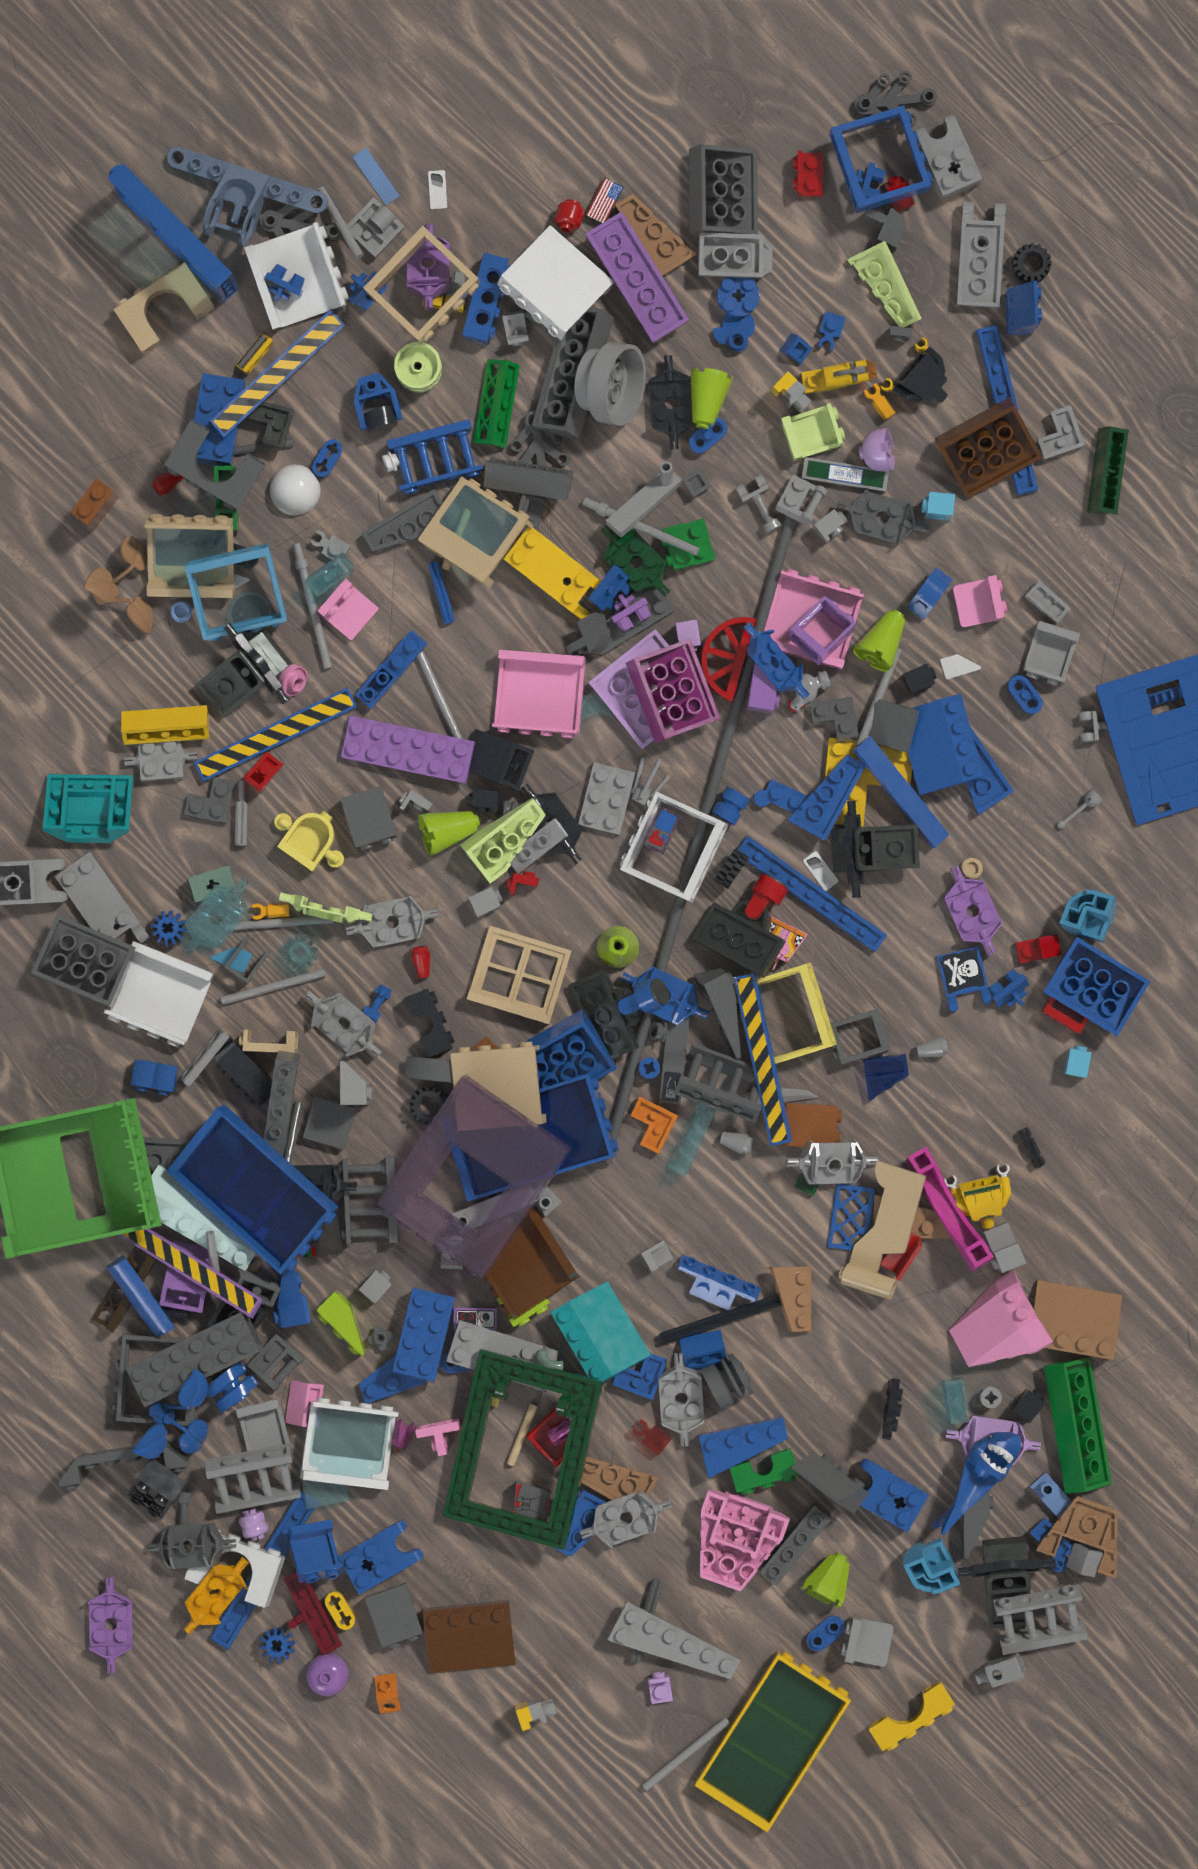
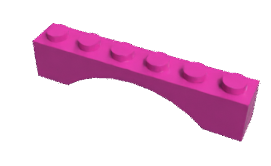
(956, 1224)

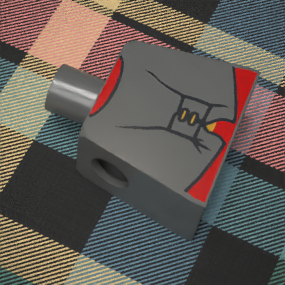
(532, 1500)

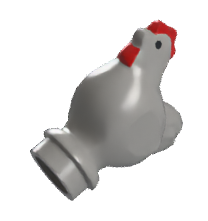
(812, 685)

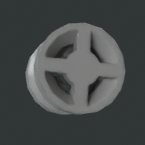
(990, 1393)

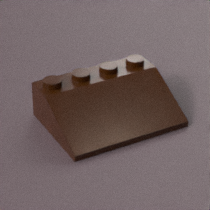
(988, 447)
(469, 1636)

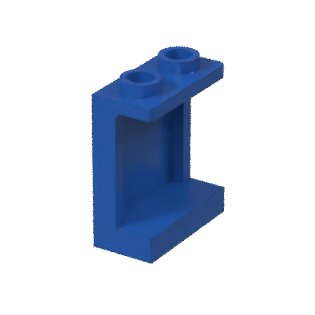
(314, 1551)

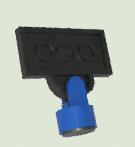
(617, 1009)

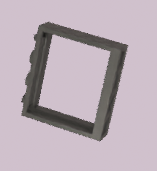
(121, 1385)

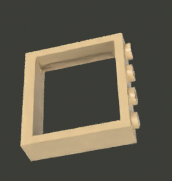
(398, 261)

